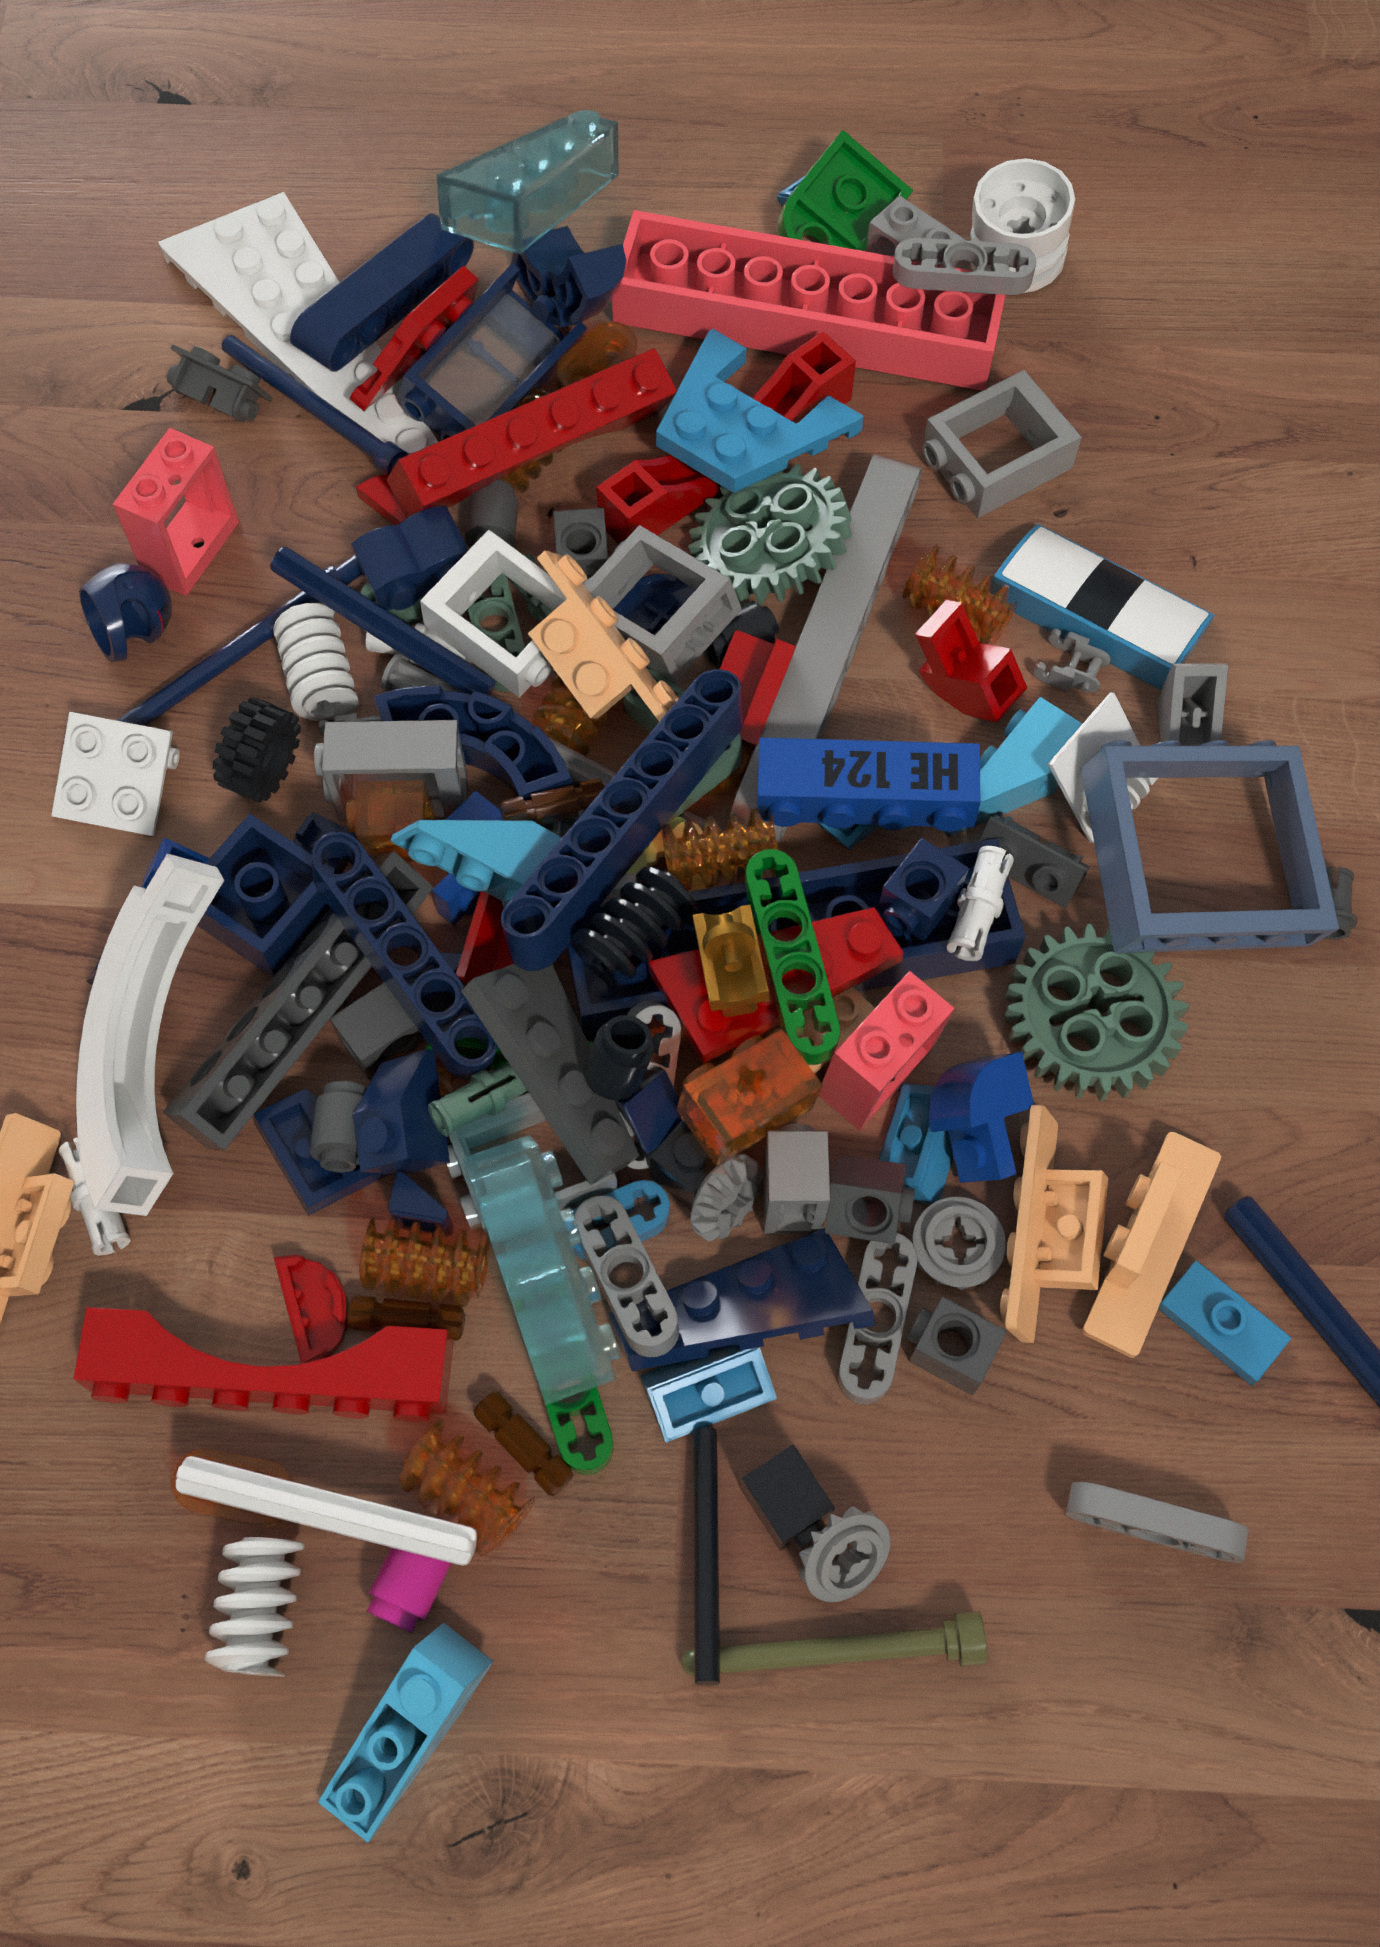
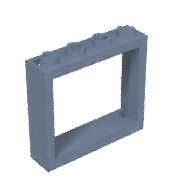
(1121, 868)

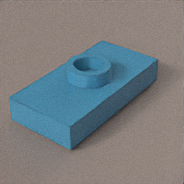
(1224, 1323)

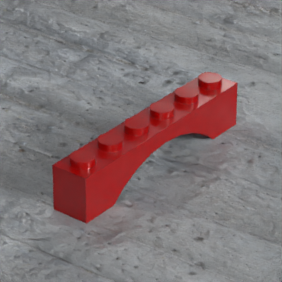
(482, 454)
(666, 489)
(391, 1371)

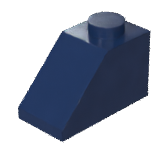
(395, 1120)

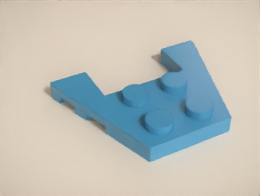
(733, 434)

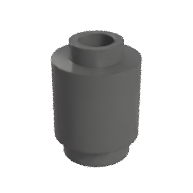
(493, 510)
(333, 1126)

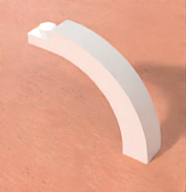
(120, 1033)

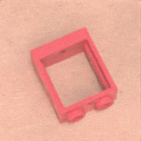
(204, 517)
(884, 1050)

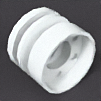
(1026, 206)

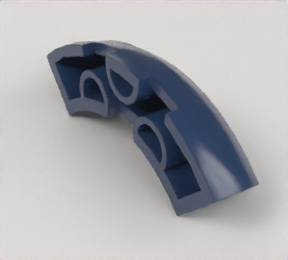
(573, 280)
(490, 735)

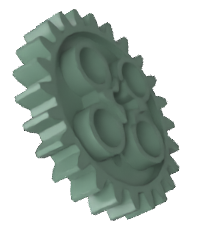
(773, 533)
(1114, 1054)

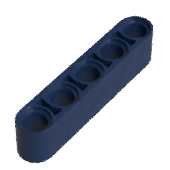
(379, 293)
(394, 930)

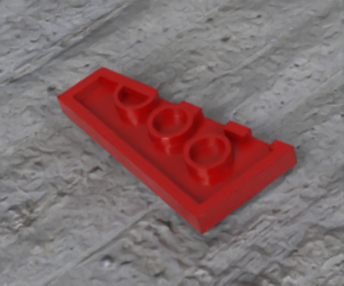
(851, 950)

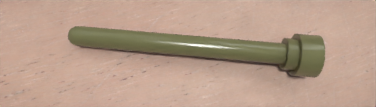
(957, 1639)

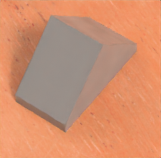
(1192, 703)

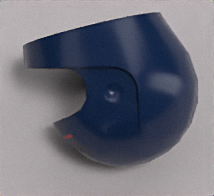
(123, 605)

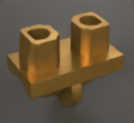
(731, 961)

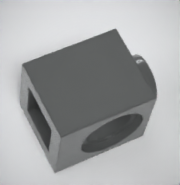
(582, 533)
(376, 1030)
(857, 1218)
(979, 1334)

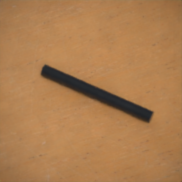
(706, 1557)

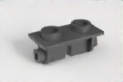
(235, 389)
(1039, 867)

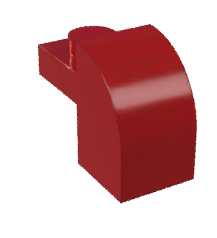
(965, 673)

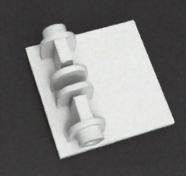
(1103, 726)
(113, 773)

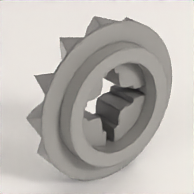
(726, 1197)
(976, 1225)
(855, 1567)

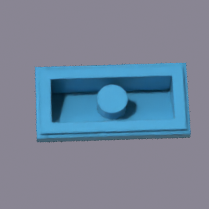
(913, 1143)
(707, 1389)

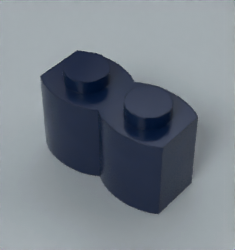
(409, 557)

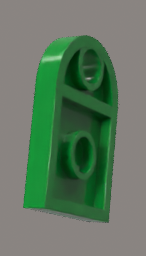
(841, 196)

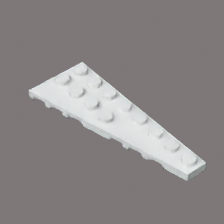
(263, 275)

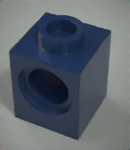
(924, 869)

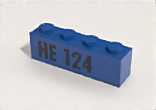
(869, 783)

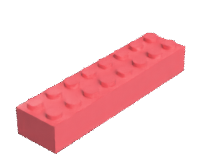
(787, 290)

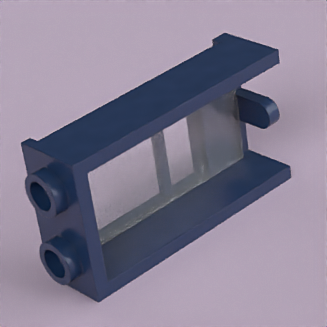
(486, 360)

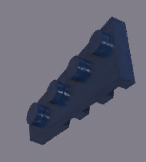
(762, 1297)

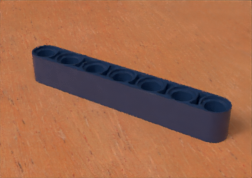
(622, 821)

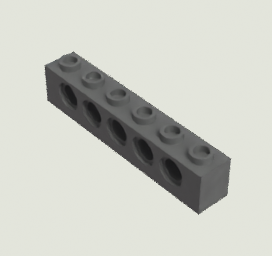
(283, 1019)

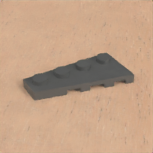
(548, 1052)

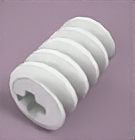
(314, 662)
(253, 1605)

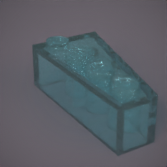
(529, 183)
(540, 1267)

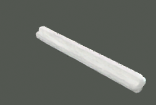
(327, 1510)

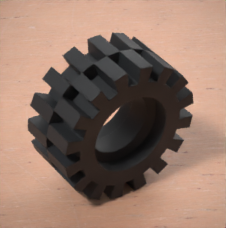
(256, 749)

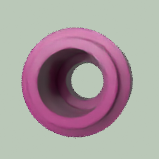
(406, 1588)

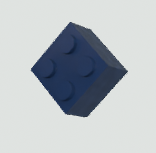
(265, 895)

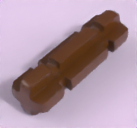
(552, 804)
(366, 1314)
(523, 1443)

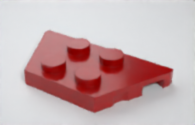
(417, 334)

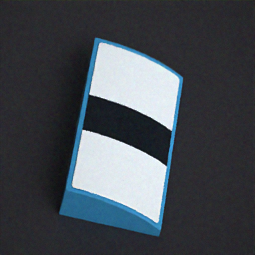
(1091, 596)

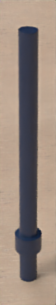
(384, 453)
(227, 655)

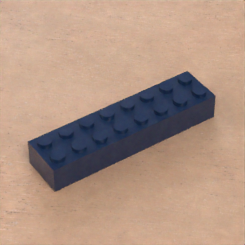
(827, 894)

